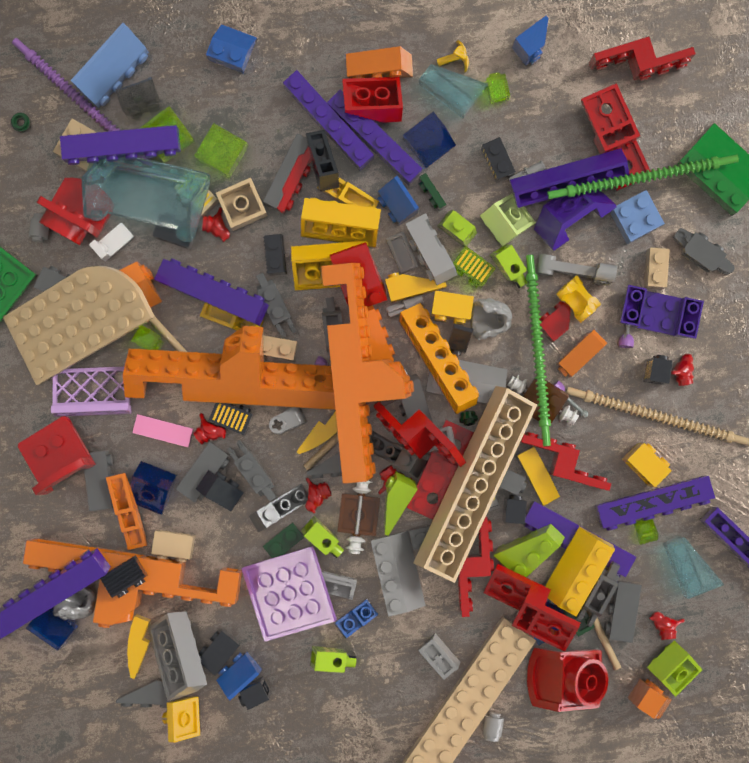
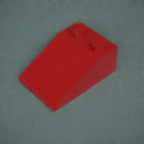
(374, 98)
(372, 281)

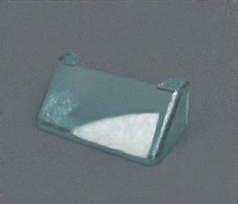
(146, 193)

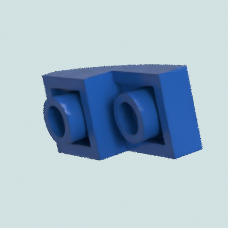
(355, 618)

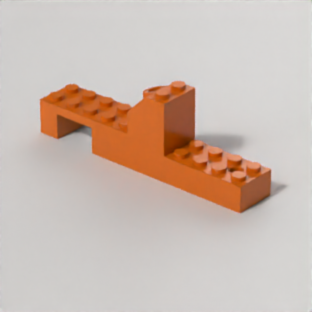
(233, 376)
(357, 377)
(163, 577)

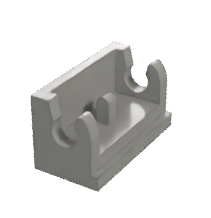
(339, 585)
(439, 656)

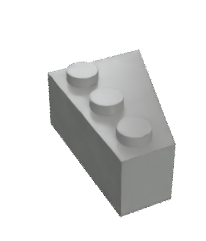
(430, 250)

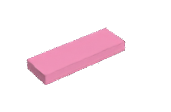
(162, 430)

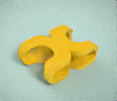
(578, 299)

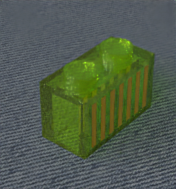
(473, 267)

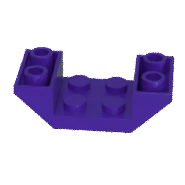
(565, 211)
(661, 312)

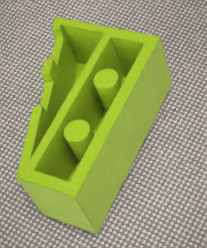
(530, 551)

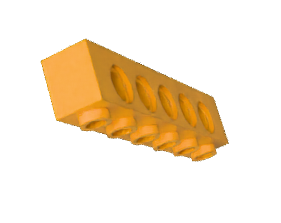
(457, 399)

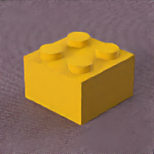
(452, 307)
(647, 464)

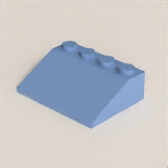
(110, 66)

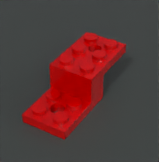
(641, 59)
(615, 129)
(419, 435)
(565, 461)
(438, 475)
(475, 566)
(532, 613)

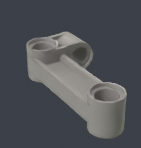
(601, 274)

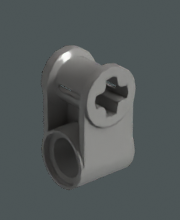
(291, 419)

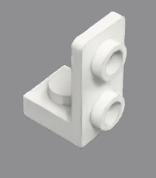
(112, 242)

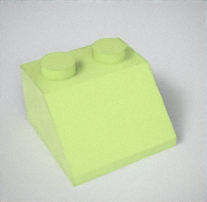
(507, 220)

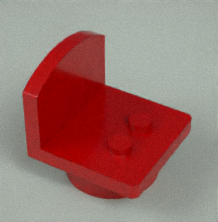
(66, 215)
(55, 454)
(566, 679)

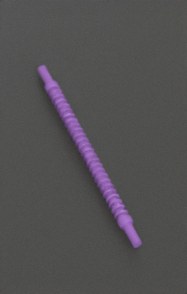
(31, 55)

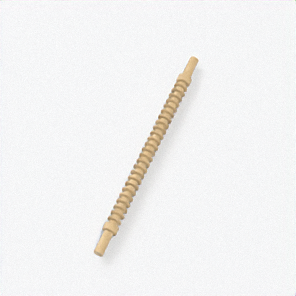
(588, 396)

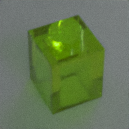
(497, 88)
(147, 338)

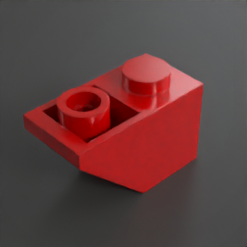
(556, 323)

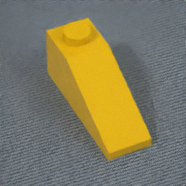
(409, 286)

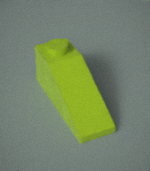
(398, 495)

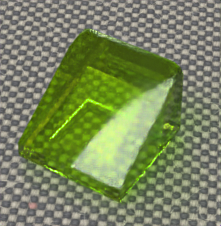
(646, 531)

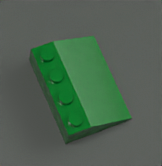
(729, 182)

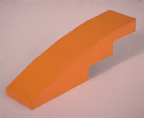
(126, 510)

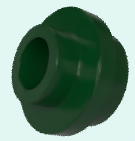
(15, 119)
(468, 418)

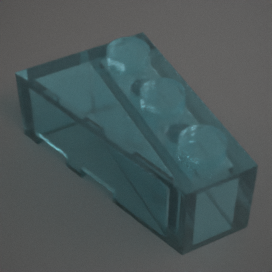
(452, 89)
(690, 569)

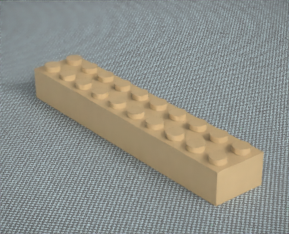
(475, 483)
(472, 695)

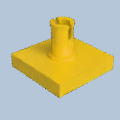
(182, 719)

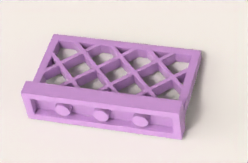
(89, 408)

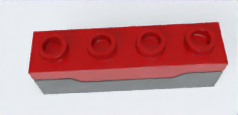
(289, 176)

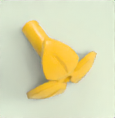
(459, 53)

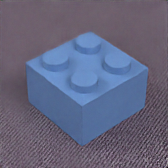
(637, 217)

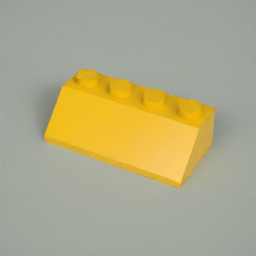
(339, 221)
(308, 262)
(578, 570)

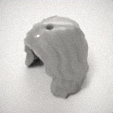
(489, 318)
(76, 606)

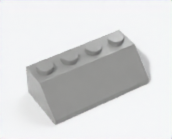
(481, 376)
(398, 573)
(177, 655)

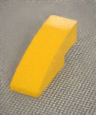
(349, 194)
(224, 318)
(319, 434)
(538, 475)
(137, 644)

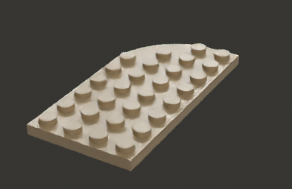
(76, 319)

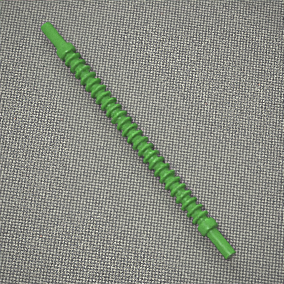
(714, 162)
(531, 278)

